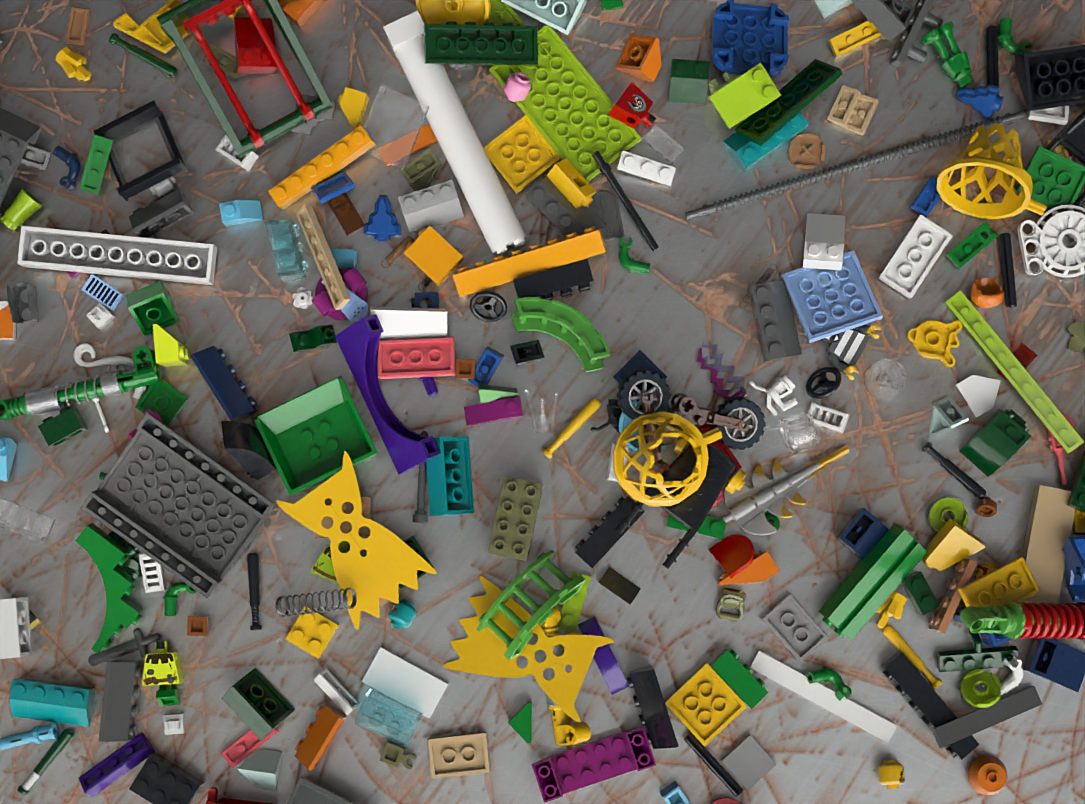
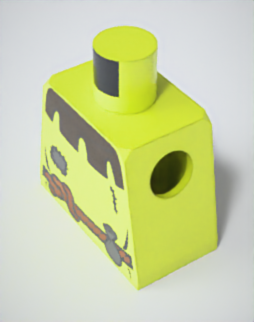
(162, 666)

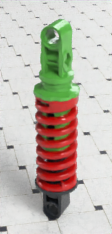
(1028, 620)

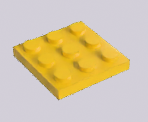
(521, 154)
(705, 704)

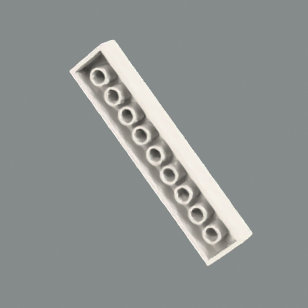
(117, 255)

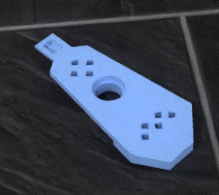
(353, 305)

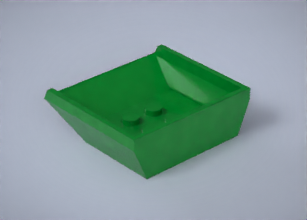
(312, 433)

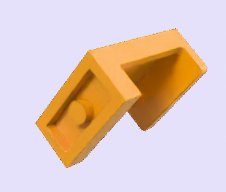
(433, 255)

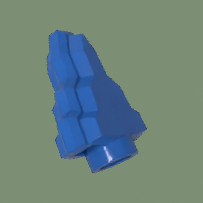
(982, 99)
(382, 221)

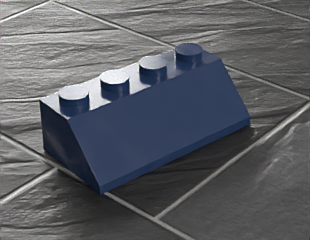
(224, 383)

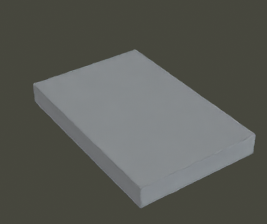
(794, 627)

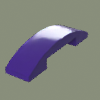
(605, 658)

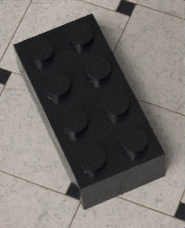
(556, 281)

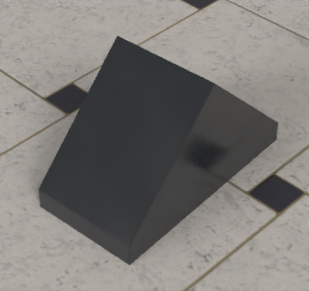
(526, 352)

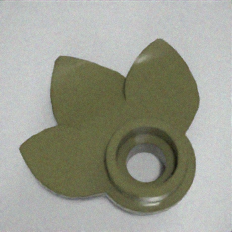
(1077, 341)

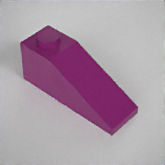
(493, 411)

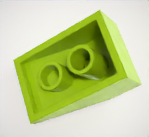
(744, 95)

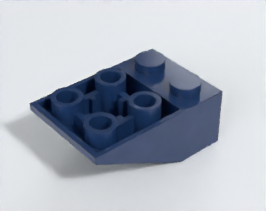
(862, 533)
(1056, 663)

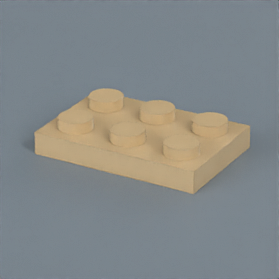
(458, 755)

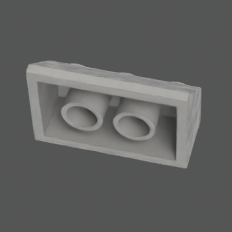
(431, 206)

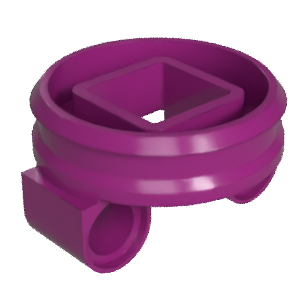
(323, 301)

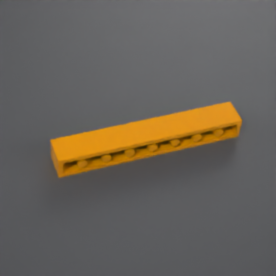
(529, 262)

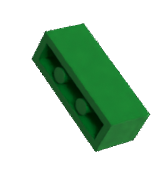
(739, 677)

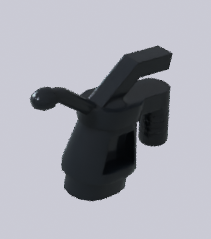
(614, 413)

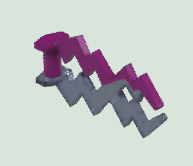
(718, 367)

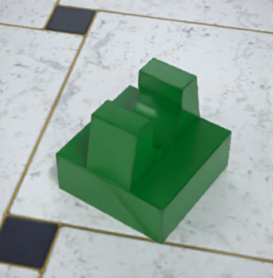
(168, 697)

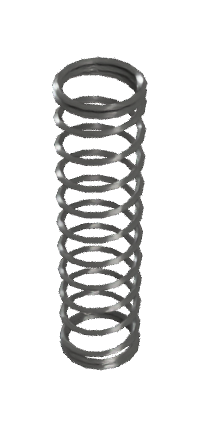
(346, 606)

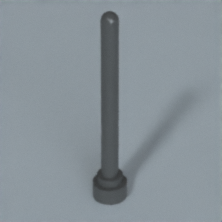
(420, 515)

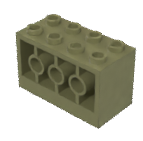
(515, 518)

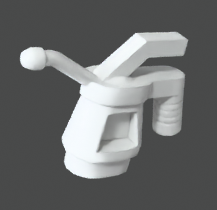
(780, 388)

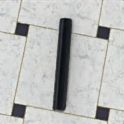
(992, 55)
(1007, 270)
(713, 764)

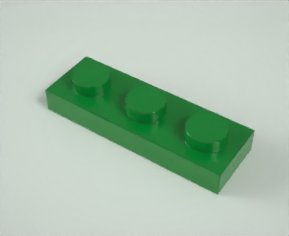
(96, 163)
(710, 527)

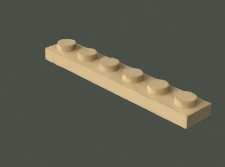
(323, 256)

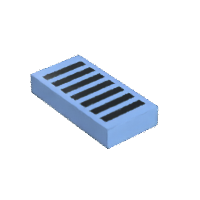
(102, 292)

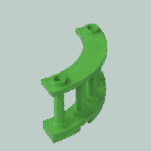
(565, 324)
(541, 612)

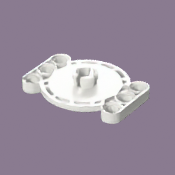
(1049, 243)

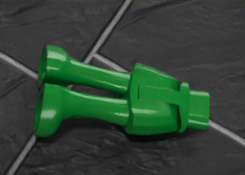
(956, 65)

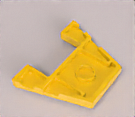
(150, 30)

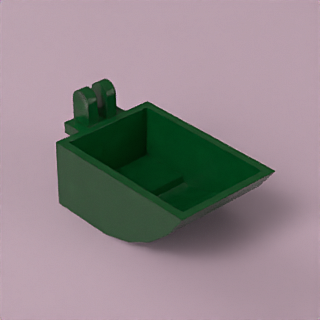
(996, 441)

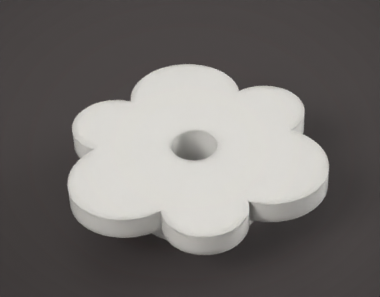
(301, 292)

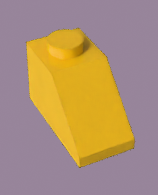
(353, 105)

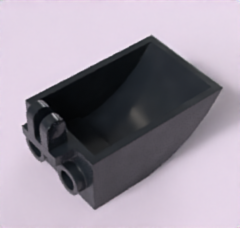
(247, 448)

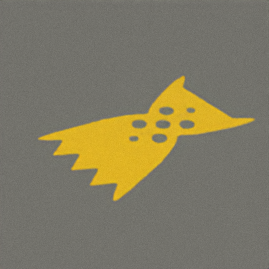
(387, 559)
(485, 651)

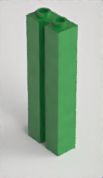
(872, 582)

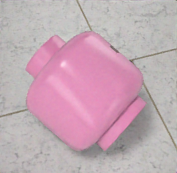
(517, 86)

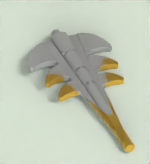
(749, 505)

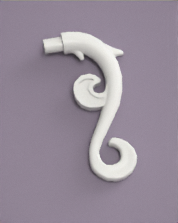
(112, 361)

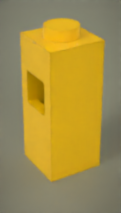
(571, 184)

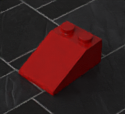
(250, 49)

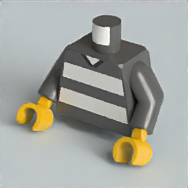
(848, 346)

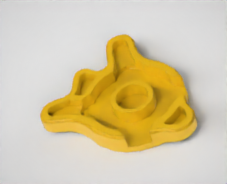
(935, 339)

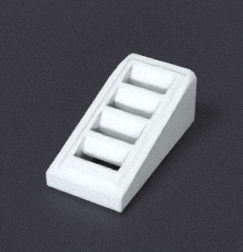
(245, 161)
(843, 422)
(145, 574)

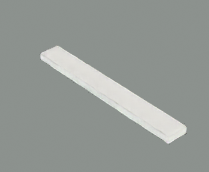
(823, 696)

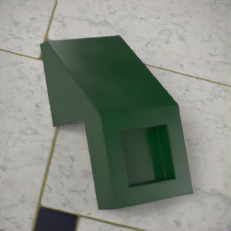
(313, 338)

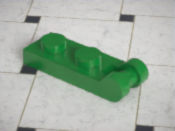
(971, 245)

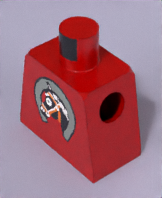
(633, 108)

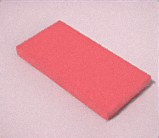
(416, 358)

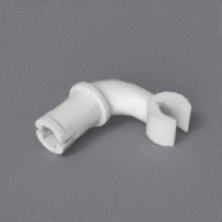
(1015, 677)

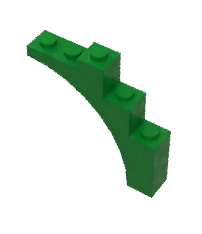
(120, 609)

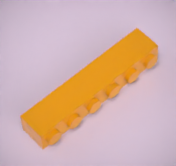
(322, 167)

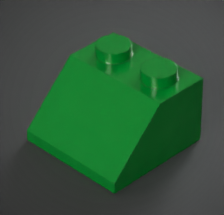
(152, 306)

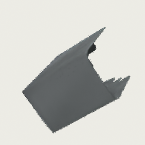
(13, 302)

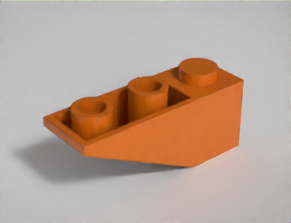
(758, 571)

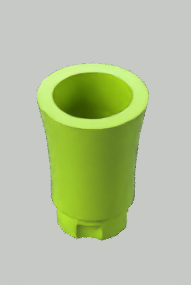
(20, 209)

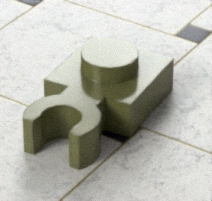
(394, 754)

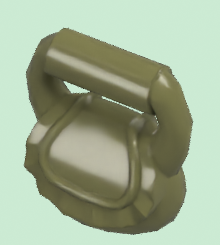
(732, 599)

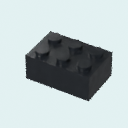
(165, 782)

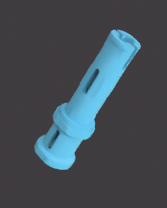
(35, 735)

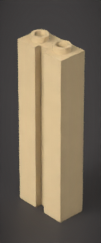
(1046, 533)

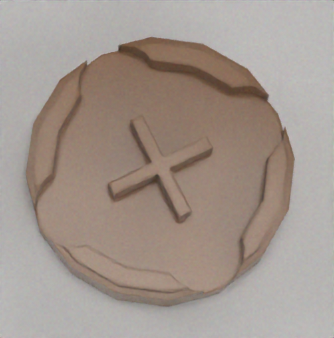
(806, 151)

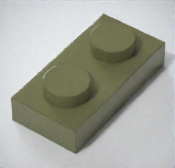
(226, 61)

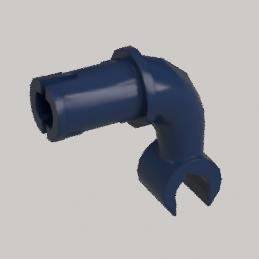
(74, 167)

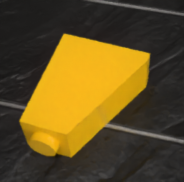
(951, 546)

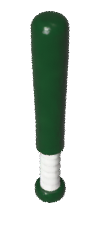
(57, 747)

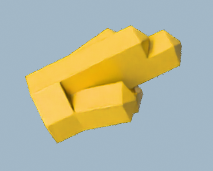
(73, 64)
(891, 607)

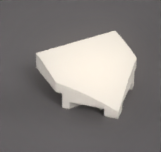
(979, 392)

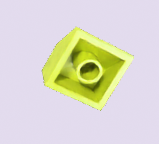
(168, 349)

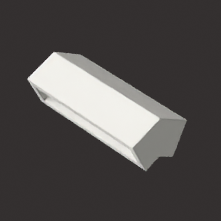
(341, 696)

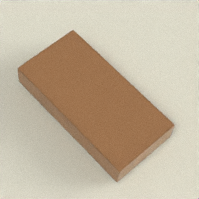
(78, 26)

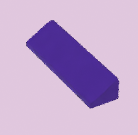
(116, 765)

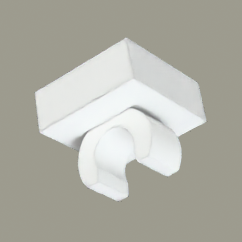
(100, 316)
(174, 724)

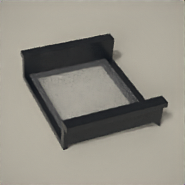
(142, 150)

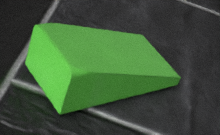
(492, 393)

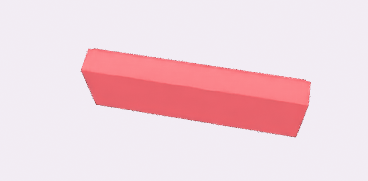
(244, 747)

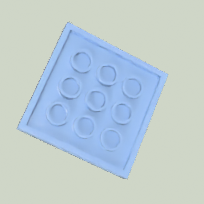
(832, 299)

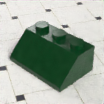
(257, 704)

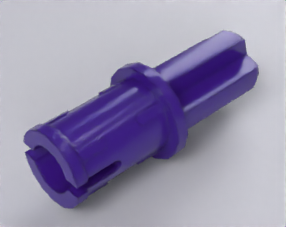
(429, 385)

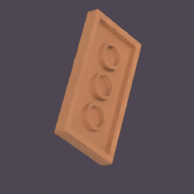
(948, 603)

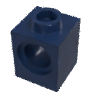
(432, 296)

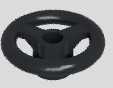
(488, 304)
(824, 385)

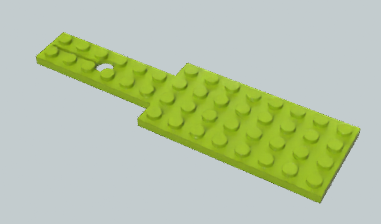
(565, 101)

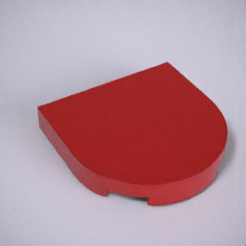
(733, 553)

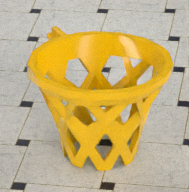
(1011, 164)
(690, 433)

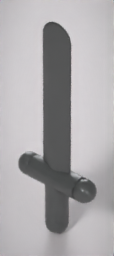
(138, 643)

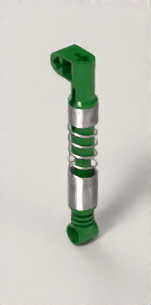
(107, 385)

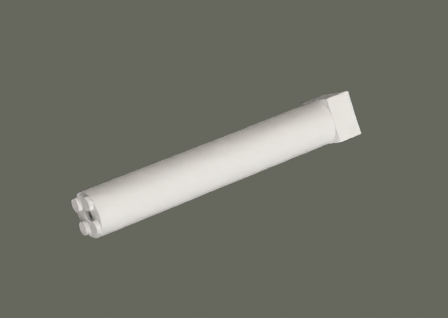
(456, 137)

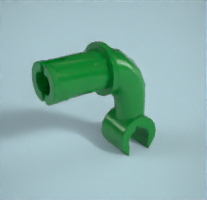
(1006, 38)
(628, 263)
(172, 594)
(826, 674)

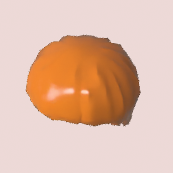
(986, 293)

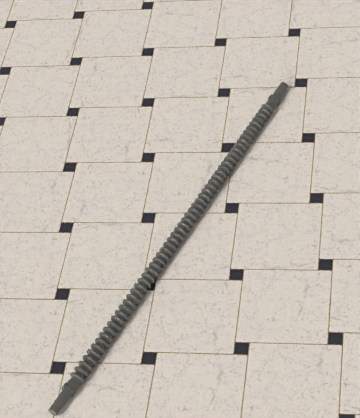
(707, 209)

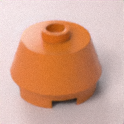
(987, 775)

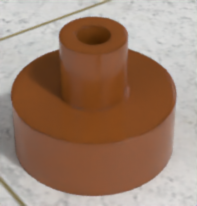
(986, 507)

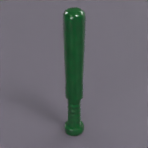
(148, 58)

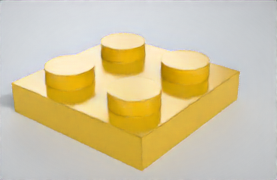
(312, 632)

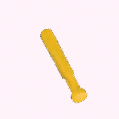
(586, 412)
(896, 639)

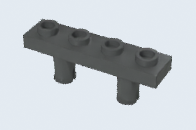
(907, 38)

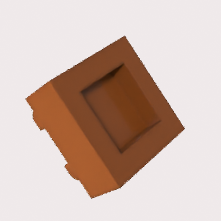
(465, 369)
(197, 625)

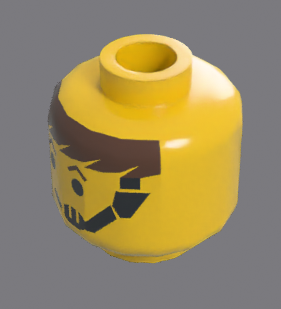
(891, 774)

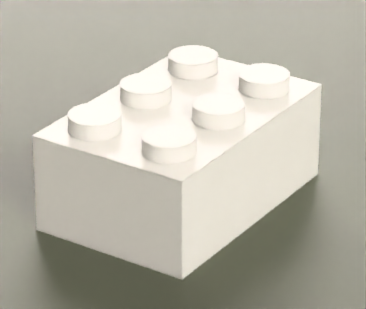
(15, 628)

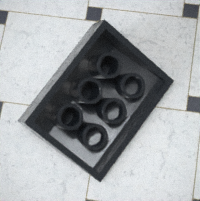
(1052, 77)
(653, 708)

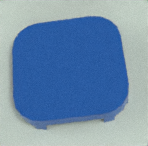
(749, 36)

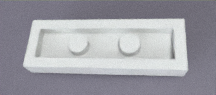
(646, 168)

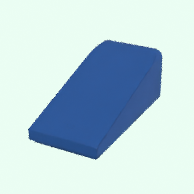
(486, 366)

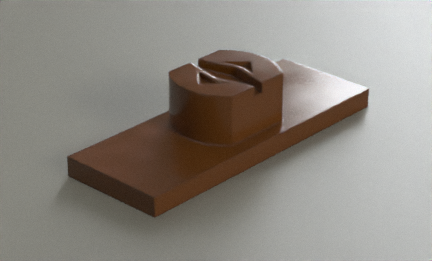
(346, 213)

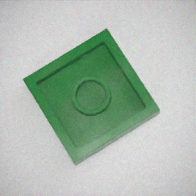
(163, 400)

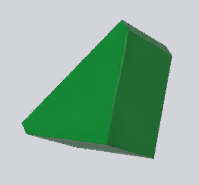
(522, 722)

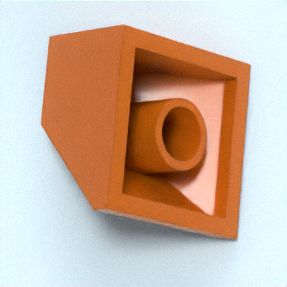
(641, 57)

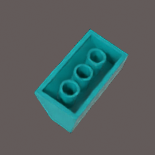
(749, 153)
(450, 478)
(51, 701)

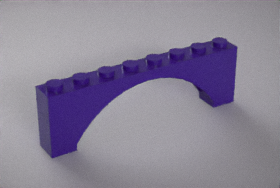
(359, 348)

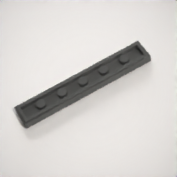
(986, 717)

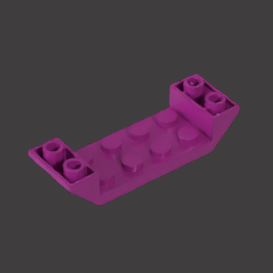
(593, 763)

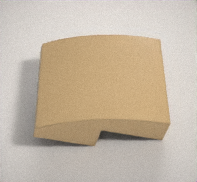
(852, 110)

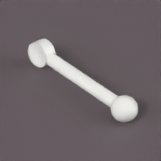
(106, 427)

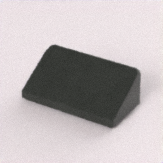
(619, 585)

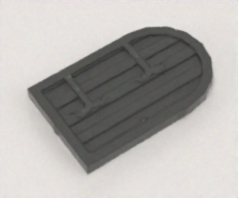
(607, 209)

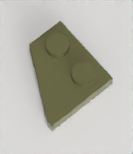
(421, 170)

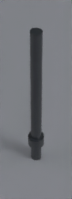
(605, 169)

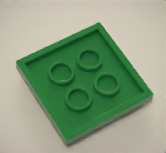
(1054, 179)

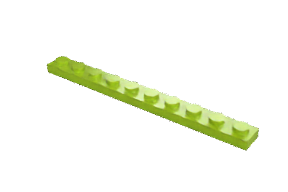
(1014, 372)

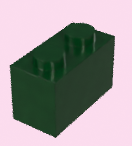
(62, 427)
(919, 593)

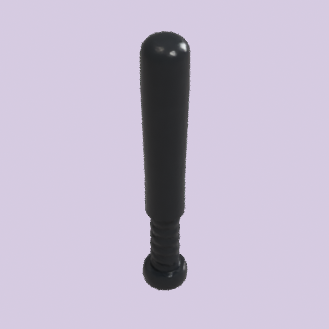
(971, 485)
(254, 590)

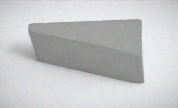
(36, 157)

